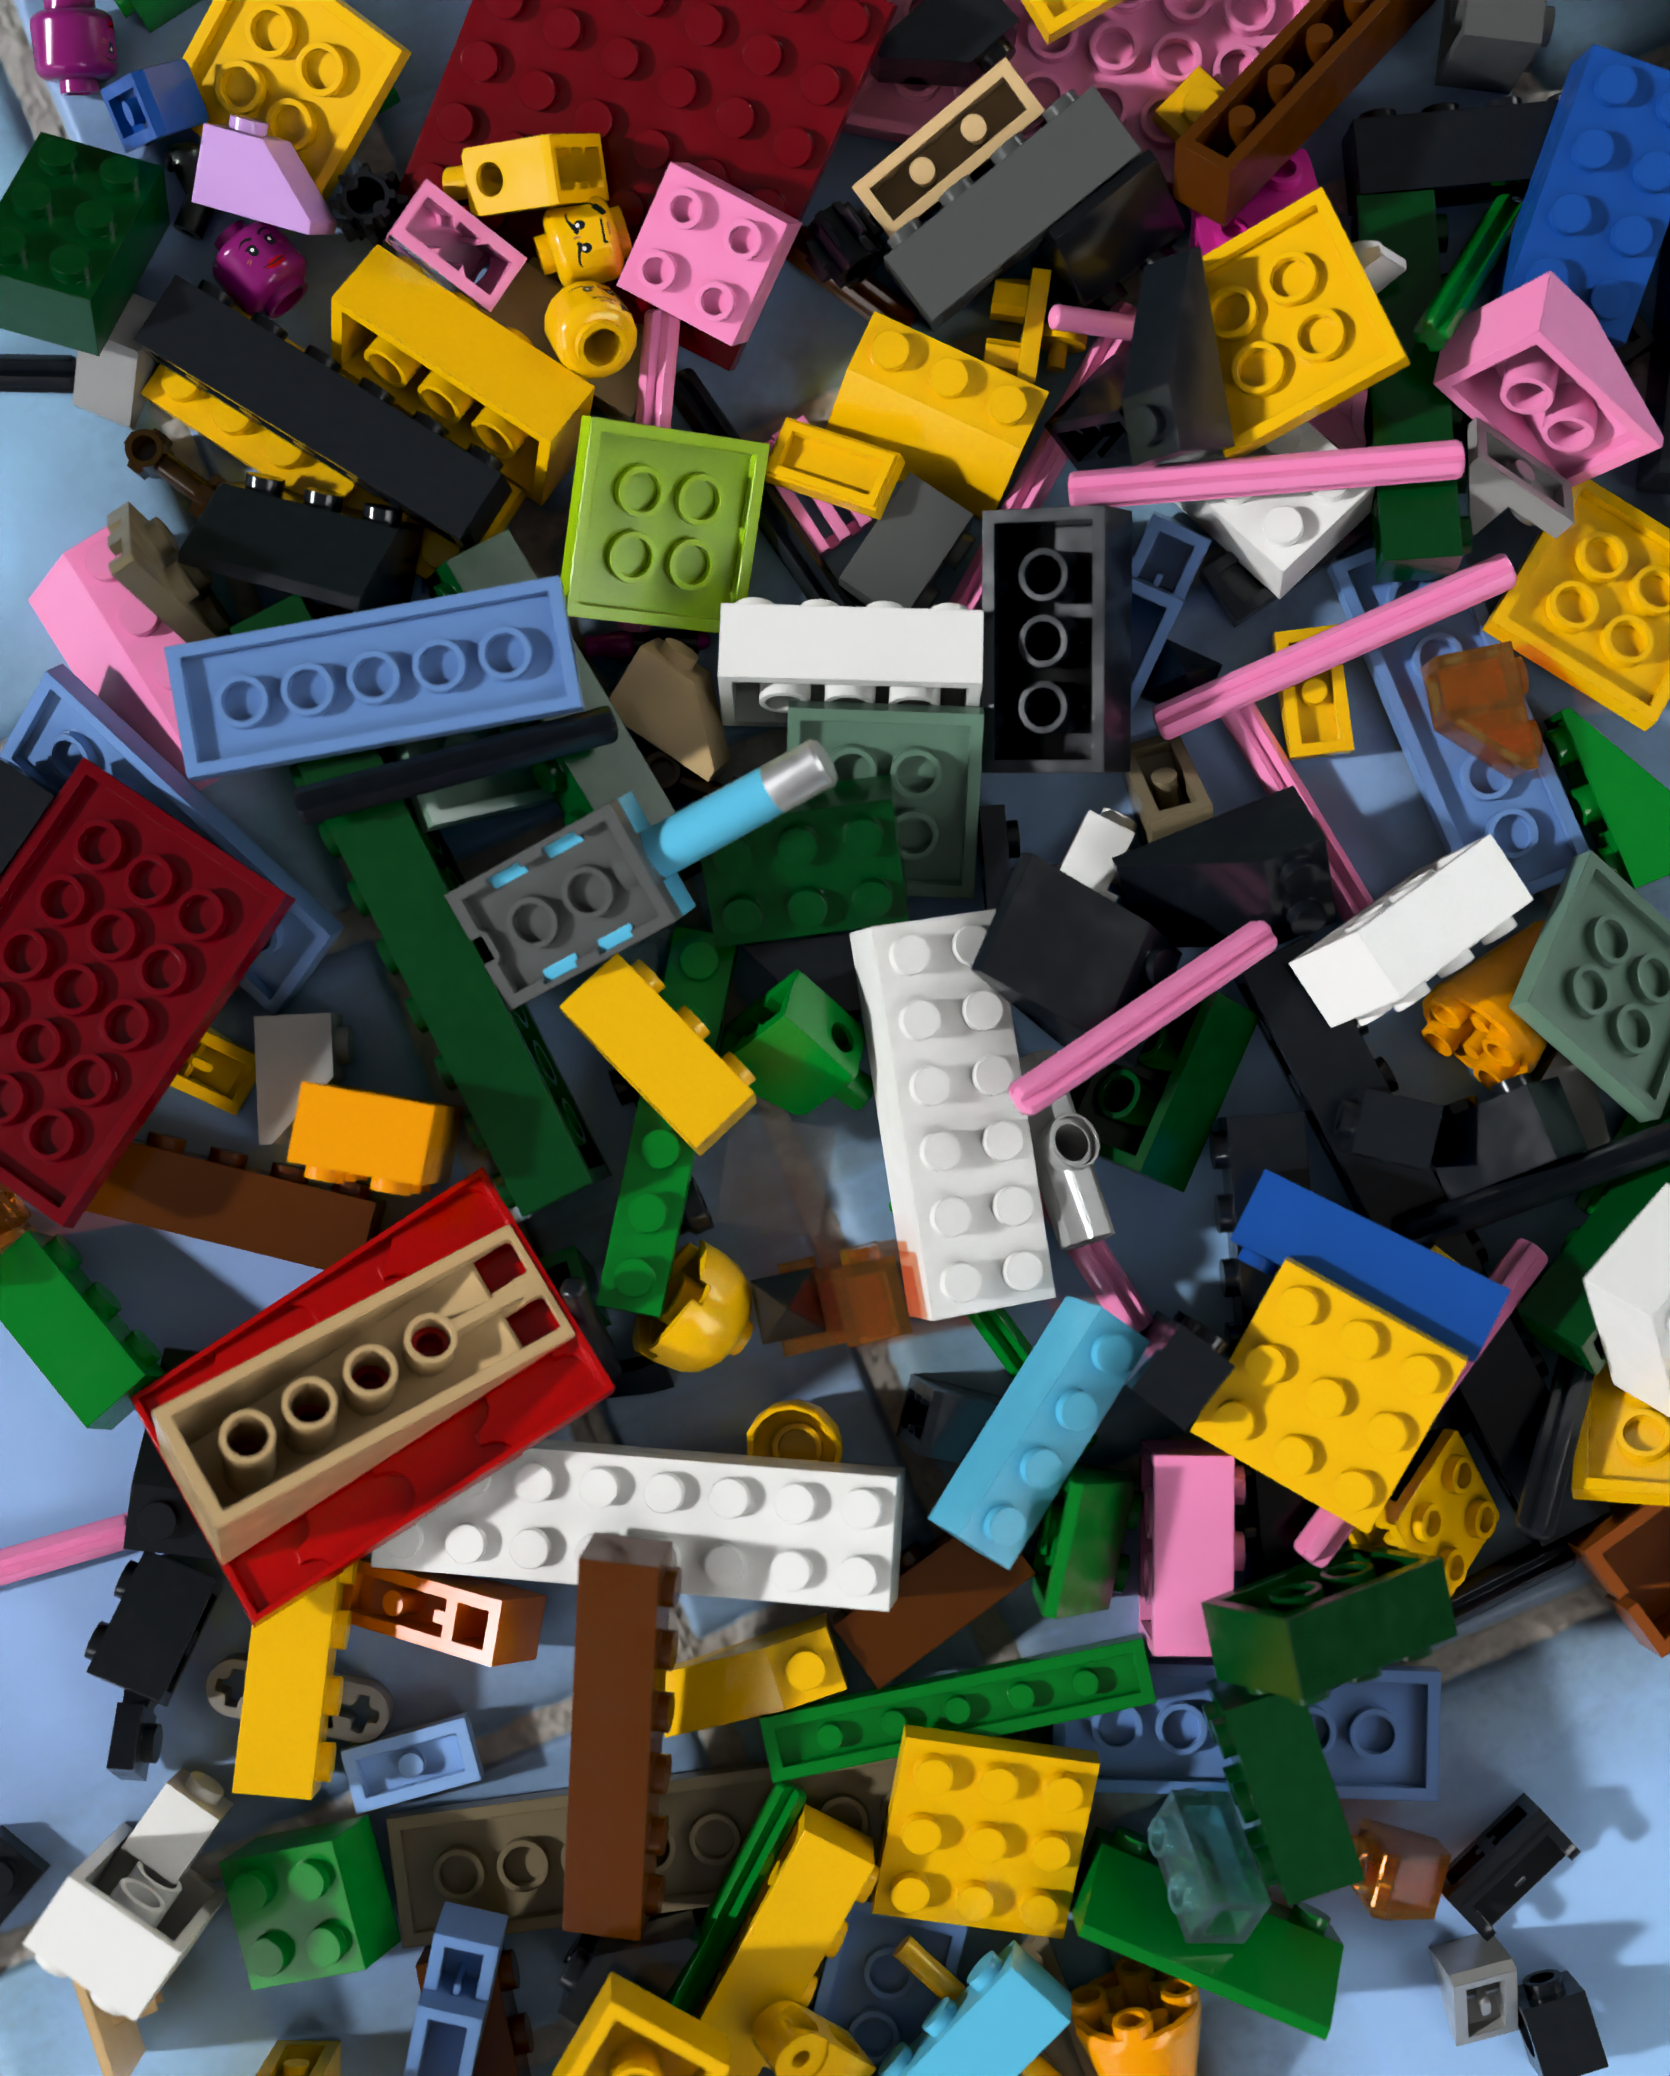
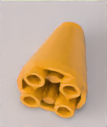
(1473, 1017)
(1138, 2022)

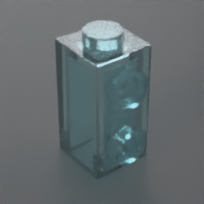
(1207, 1867)

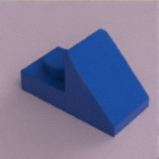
(154, 103)

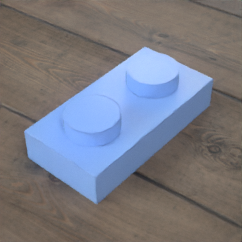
(412, 1763)

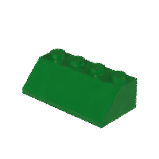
(1280, 1971)

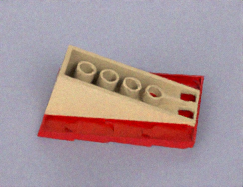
(371, 1396)

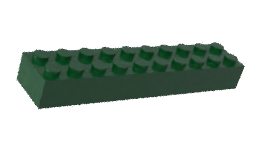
(487, 1051)

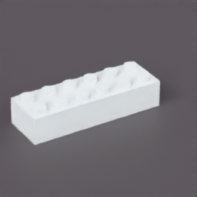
(946, 1121)

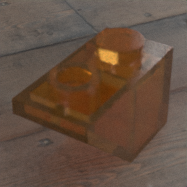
(1481, 706)
(1400, 1871)

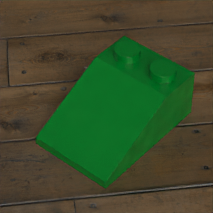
(1082, 1542)

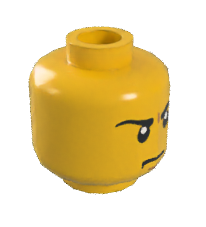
(583, 242)
(590, 329)

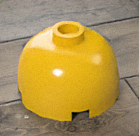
(702, 1314)

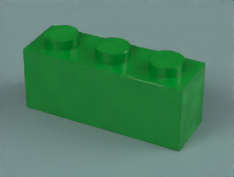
(74, 1330)

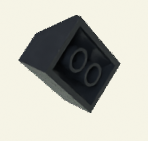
(306, 543)

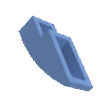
(1160, 580)
(456, 1992)

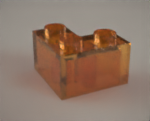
(857, 1296)

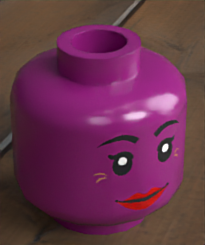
(74, 45)
(259, 268)

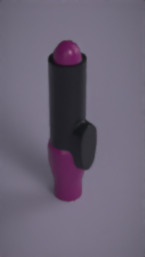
(624, 644)

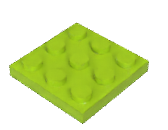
(661, 524)

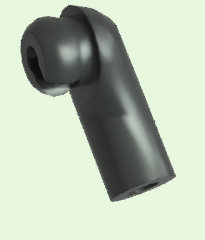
(192, 217)

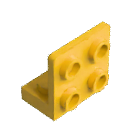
(1439, 1512)

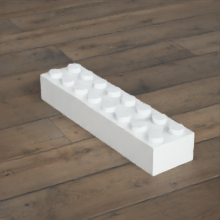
(734, 1522)

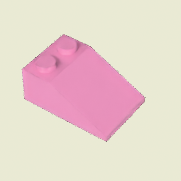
(1548, 381)

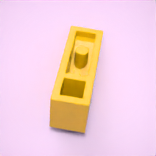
(757, 1676)

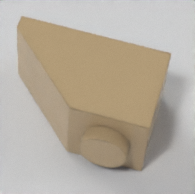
(673, 706)

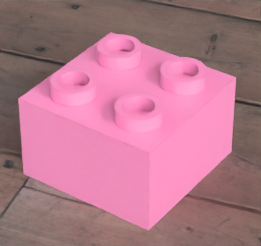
(708, 253)

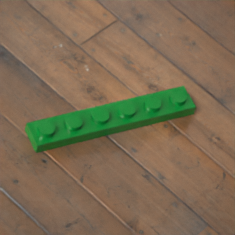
(658, 1159)
(974, 1701)

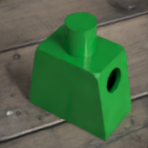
(800, 1048)

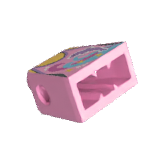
(455, 247)

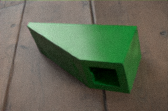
(1614, 798)

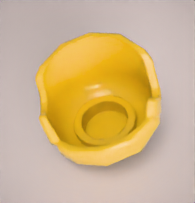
(795, 1432)

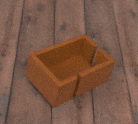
(1631, 1561)

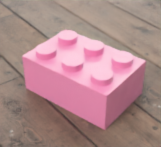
(1186, 1540)

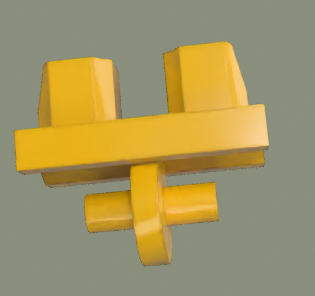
(1026, 303)

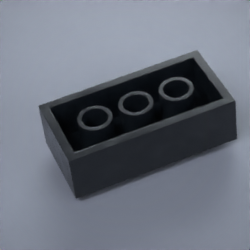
(1057, 639)

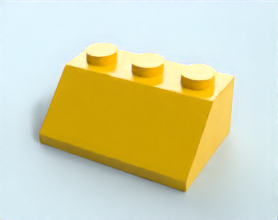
(940, 409)

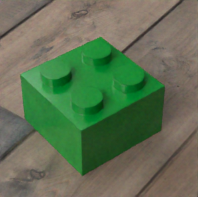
(310, 1902)

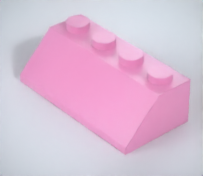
(113, 643)

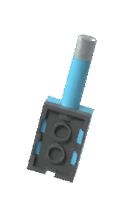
(616, 875)

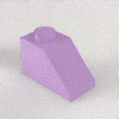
(258, 178)

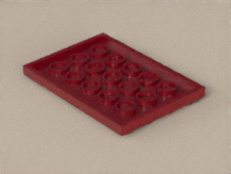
(110, 973)

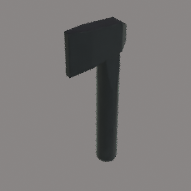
(629, 1376)

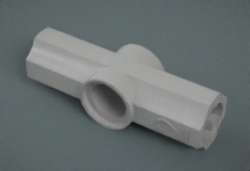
(1064, 1160)

